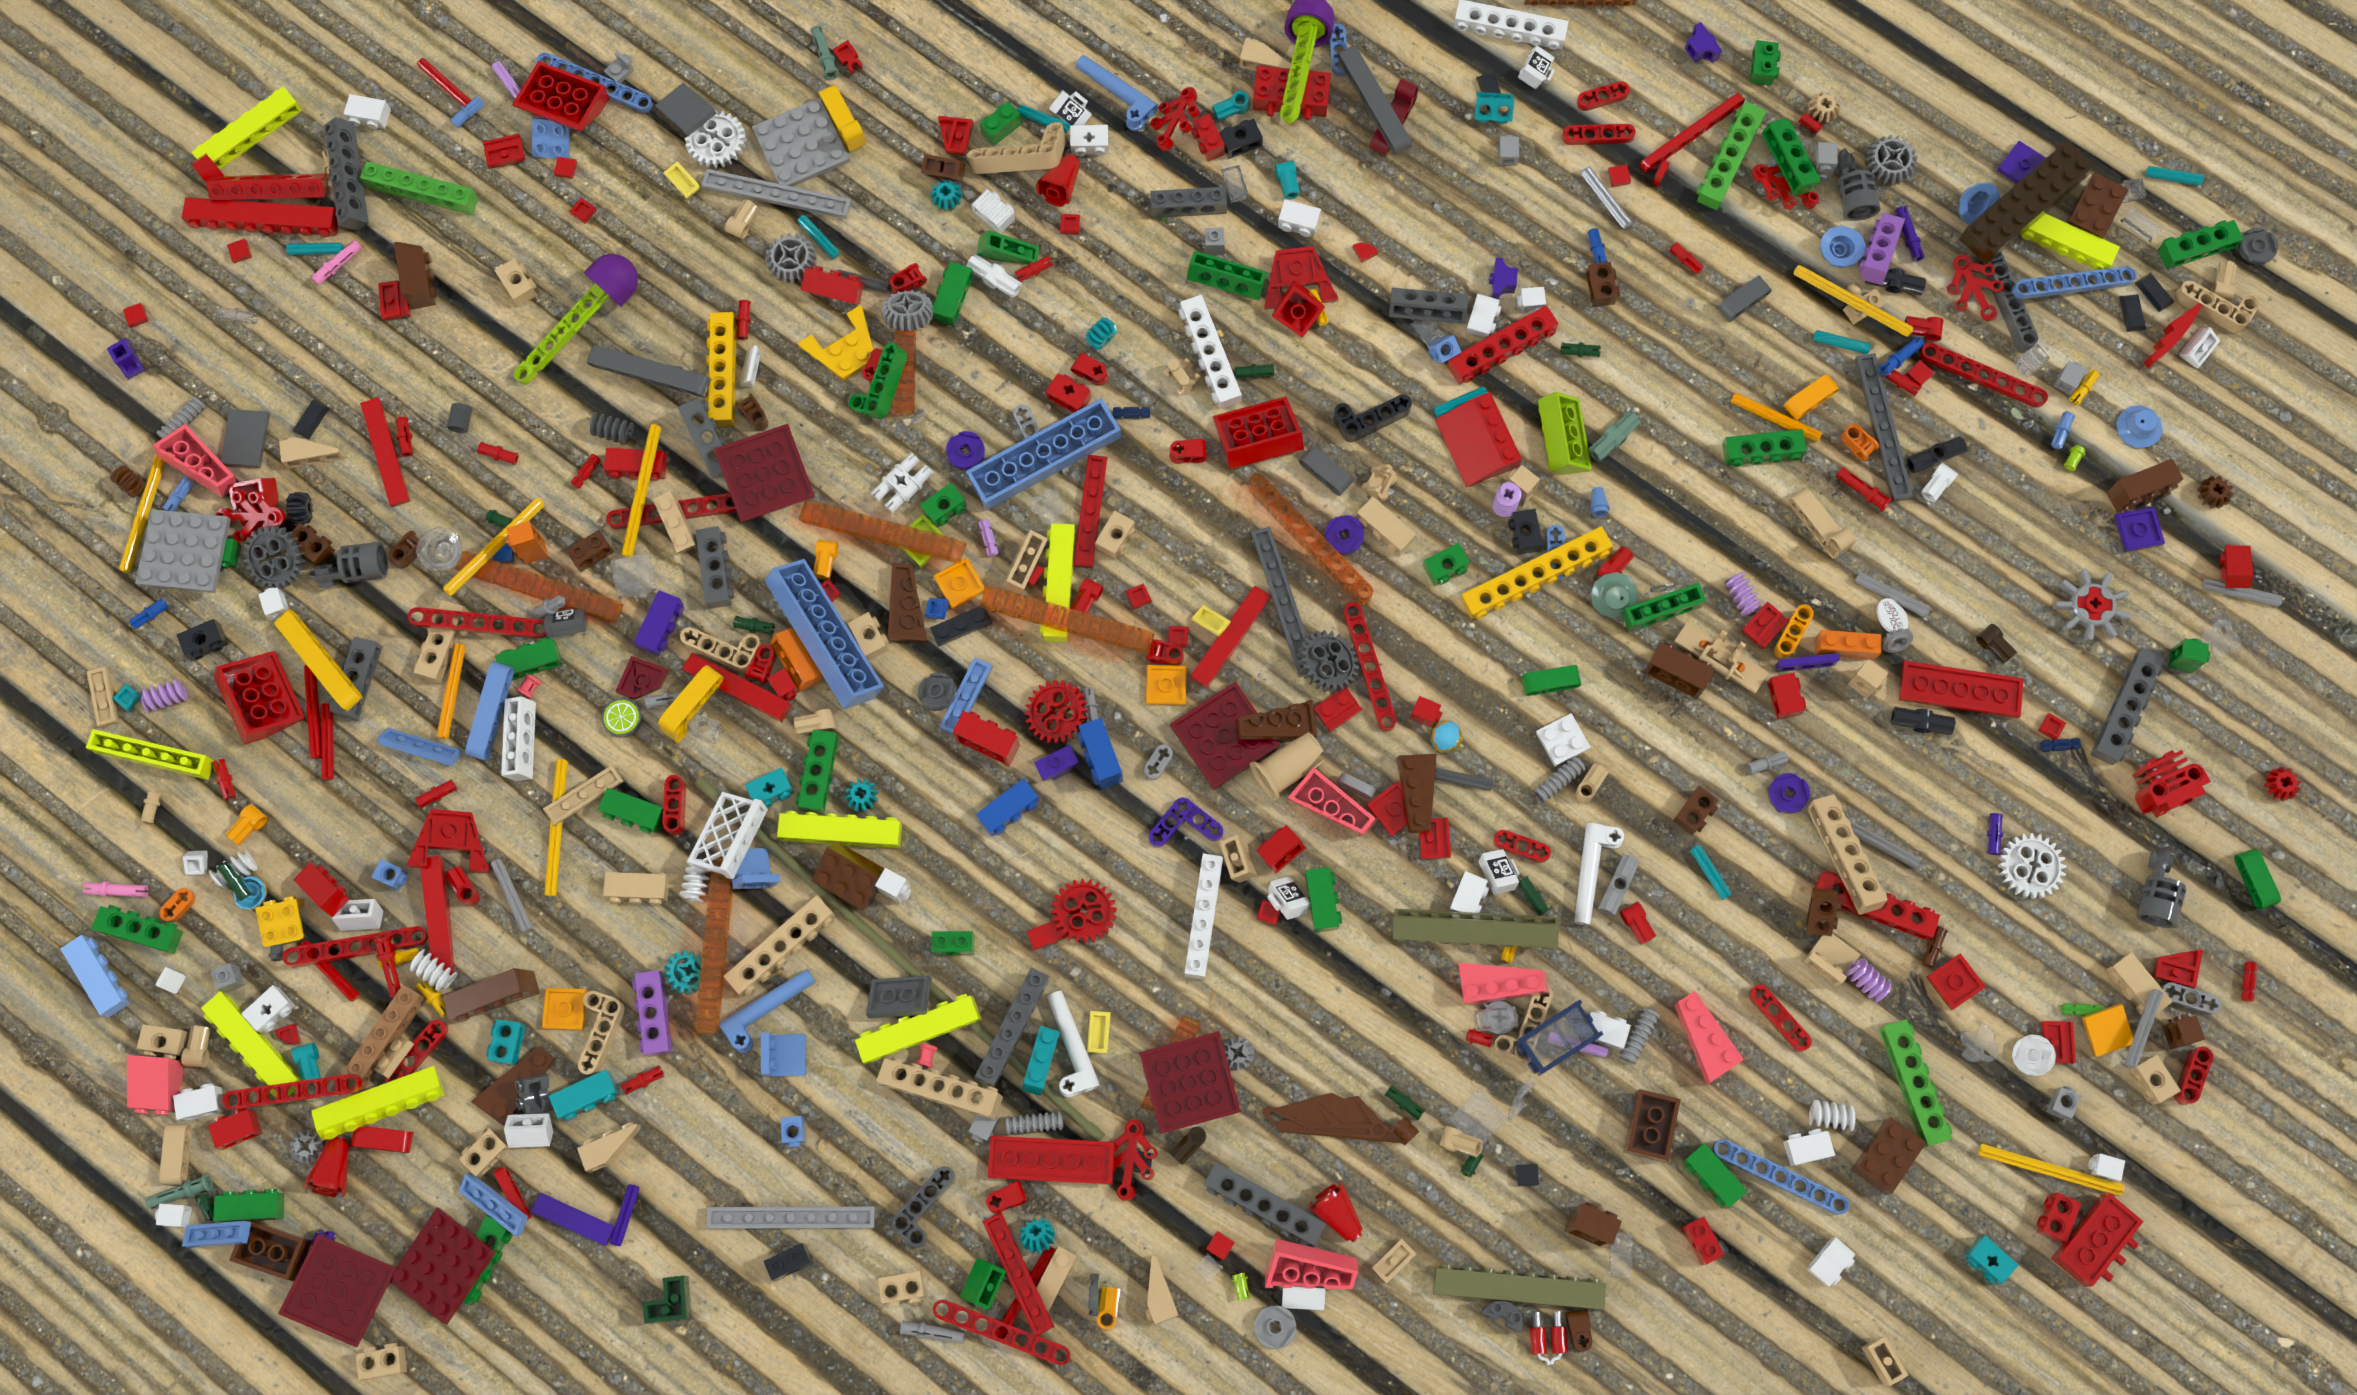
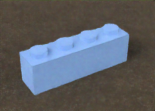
(95, 975)

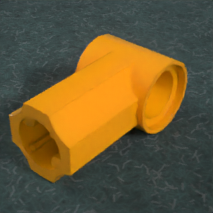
(825, 554)
(250, 820)
(1108, 1306)

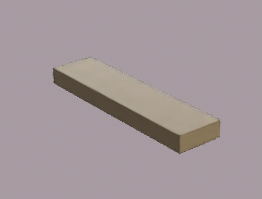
(582, 795)

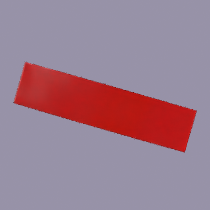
(2174, 333)

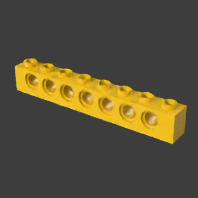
(1597, 539)

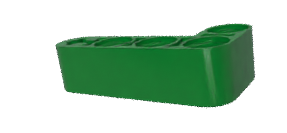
(883, 385)

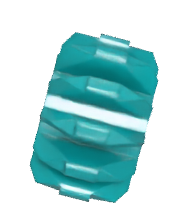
(938, 195)
(1101, 333)
(864, 787)
(1037, 1235)

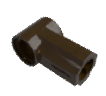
(1992, 639)
(1187, 1146)

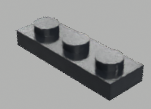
(960, 625)

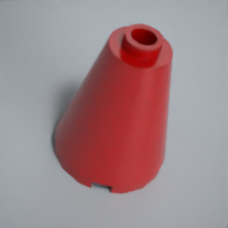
(1059, 182)
(330, 1170)
(1337, 1211)

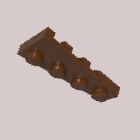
(905, 611)
(1279, 723)
(1417, 786)
(501, 1096)

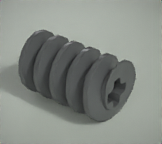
(611, 430)

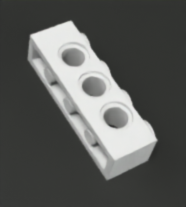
(518, 739)

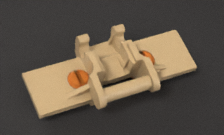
(1723, 652)

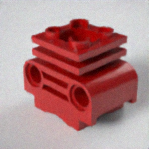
(2168, 784)

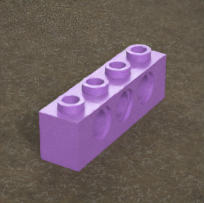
(1882, 248)
(662, 1043)

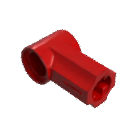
(1929, 328)
(1617, 562)
(1088, 593)
(462, 885)
(1635, 918)

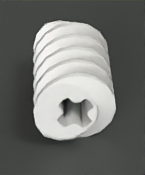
(241, 866)
(694, 883)
(432, 972)
(1832, 1114)

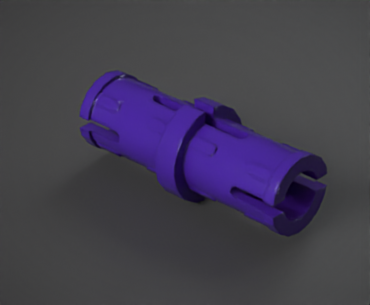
(1995, 834)

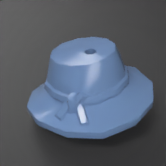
(1977, 200)
(1847, 244)
(2137, 433)

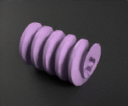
(1506, 499)
(1742, 594)
(163, 696)
(1869, 978)

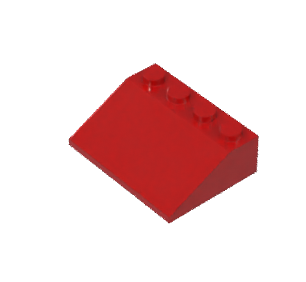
(561, 97)
(1258, 432)
(1479, 440)
(258, 696)

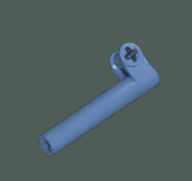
(1141, 107)
(735, 1025)

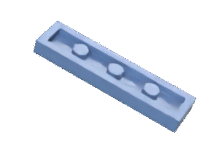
(967, 693)
(419, 746)
(493, 1204)
(216, 1234)

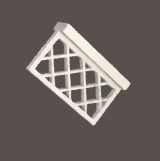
(743, 836)

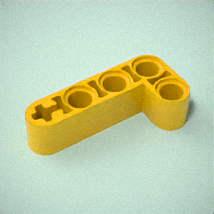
(842, 118)
(688, 703)

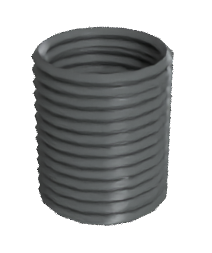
(459, 418)

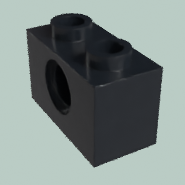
(1234, 146)
(1525, 520)
(191, 639)
(788, 1262)

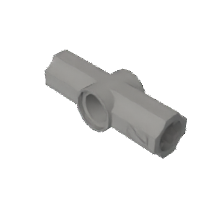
(1623, 873)

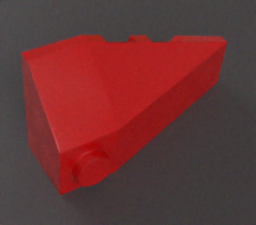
(265, 486)

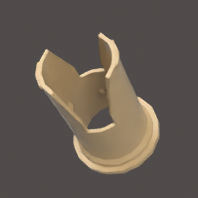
(1287, 765)

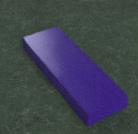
(1807, 662)

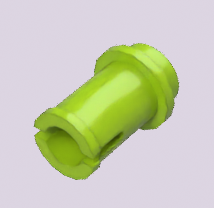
(2074, 458)
(1241, 1286)

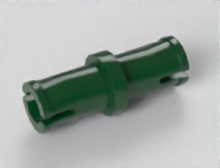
(1580, 349)
(1254, 371)
(753, 625)
(234, 880)
(1533, 896)
(1404, 1102)

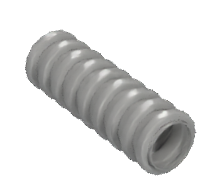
(183, 417)
(1559, 779)
(1639, 1036)
(1034, 1123)

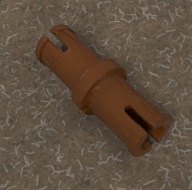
(1934, 947)

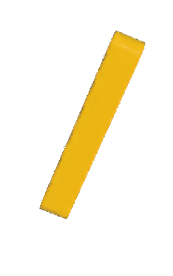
(318, 659)

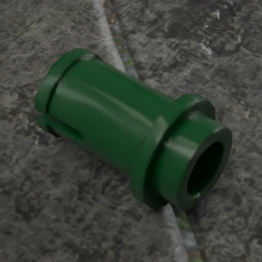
(498, 519)
(1470, 1165)
(206, 1206)

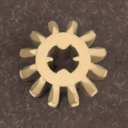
(1824, 107)

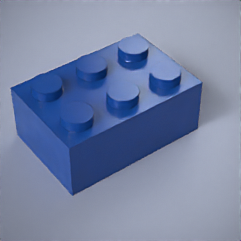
(1099, 754)

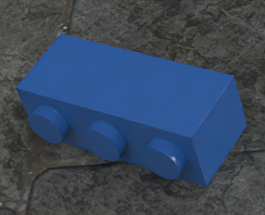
(1008, 808)

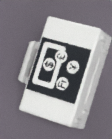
(1536, 68)
(1069, 109)
(1499, 871)
(1287, 897)

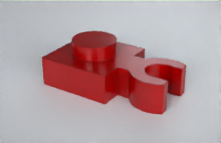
(847, 55)

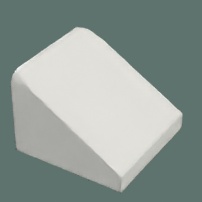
(195, 862)
(170, 980)

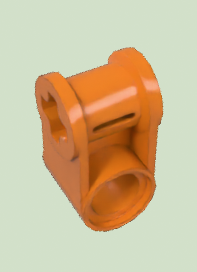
(1860, 442)

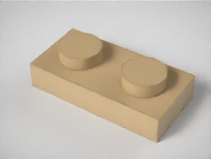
(389, 1062)
(1393, 1261)

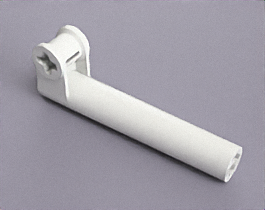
(1595, 838)
(1084, 1077)

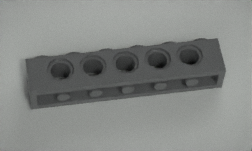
(346, 174)
(2103, 747)
(1012, 1028)
(1314, 1225)

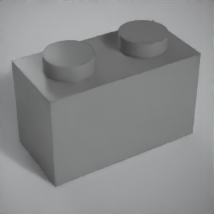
(1825, 160)

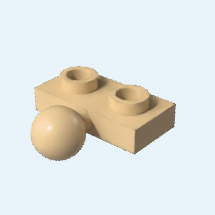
(1872, 297)

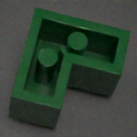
(675, 1305)

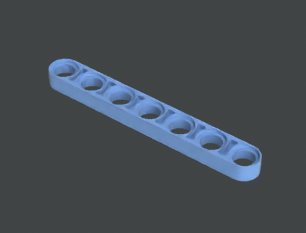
(616, 96)
(2067, 287)
(1791, 1177)

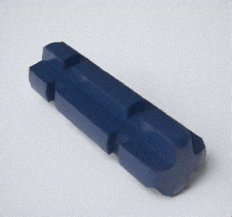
(1131, 412)
(2060, 744)

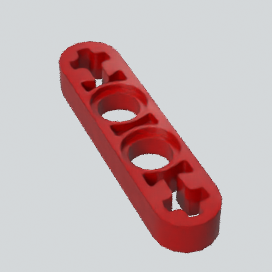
(1598, 131)
(1782, 1015)
(418, 1055)

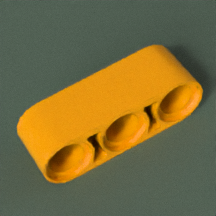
(1811, 397)
(1798, 624)

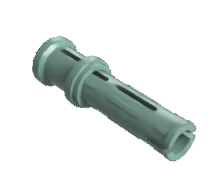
(826, 59)
(188, 1189)

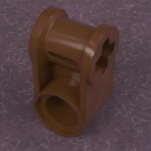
(751, 411)
(406, 547)
(1579, 1325)

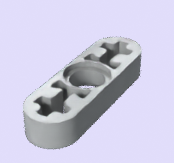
(1019, 420)
(2203, 1008)

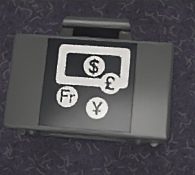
(565, 622)

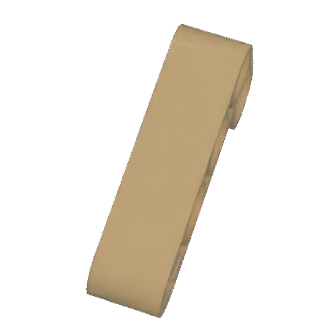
(2189, 290)
(1821, 524)
(718, 647)
(1528, 1022)
(596, 1034)

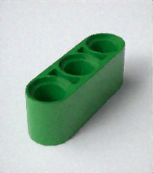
(1551, 680)
(2257, 878)

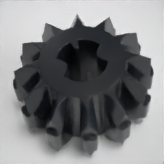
(299, 508)

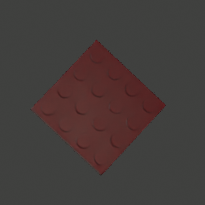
(764, 473)
(1212, 736)
(1189, 1082)
(442, 1265)
(337, 1290)

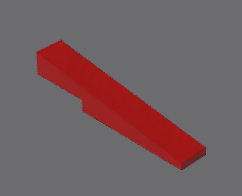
(1230, 639)
(742, 689)
(437, 912)

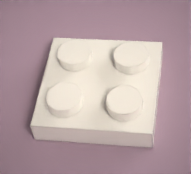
(1563, 740)

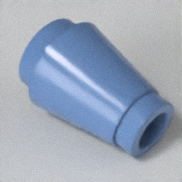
(1599, 503)

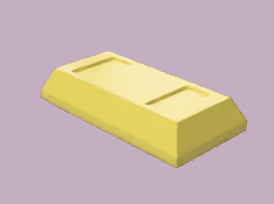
(682, 180)
(1211, 620)
(1098, 1032)

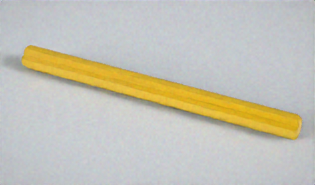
(1853, 300)
(641, 490)
(142, 515)
(490, 549)
(555, 831)
(2051, 1170)

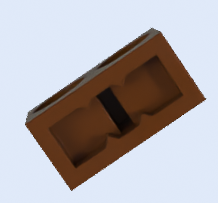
(943, 168)
(1597, 284)
(312, 543)
(589, 551)
(1694, 809)
(1818, 912)
(2183, 1031)

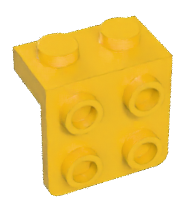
(280, 921)

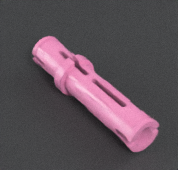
(336, 262)
(106, 889)

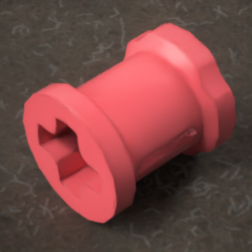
(528, 686)
(926, 1055)

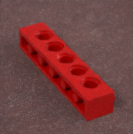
(267, 186)
(1541, 318)
(1927, 917)

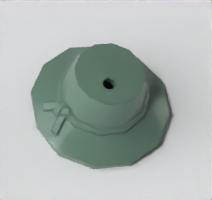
(1607, 594)

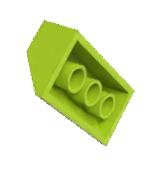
(1564, 434)

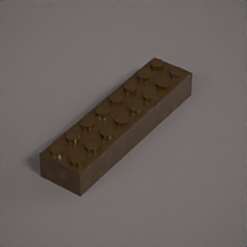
(2026, 202)

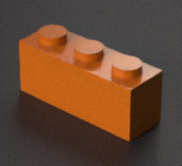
(526, 542)
(1848, 644)
(796, 659)

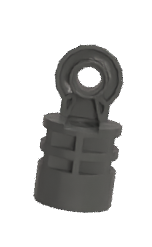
(1856, 189)
(354, 564)
(2161, 895)

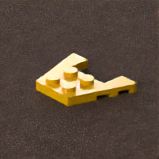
(847, 354)

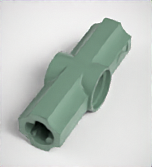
(1614, 436)

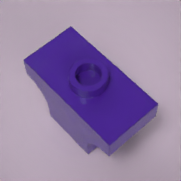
(1702, 45)
(1502, 279)
(126, 358)
(1057, 764)

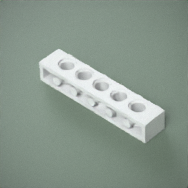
(1519, 20)
(1197, 308)
(1203, 916)

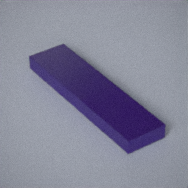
(573, 1219)

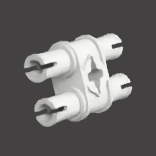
(903, 492)

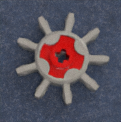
(2085, 613)

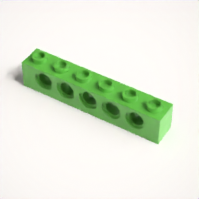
(419, 188)
(1712, 196)
(1905, 1076)

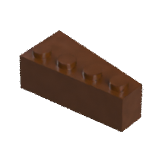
(490, 994)

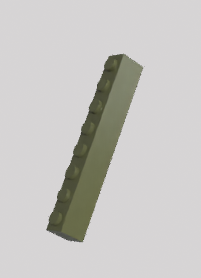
(1476, 928)
(1518, 1288)

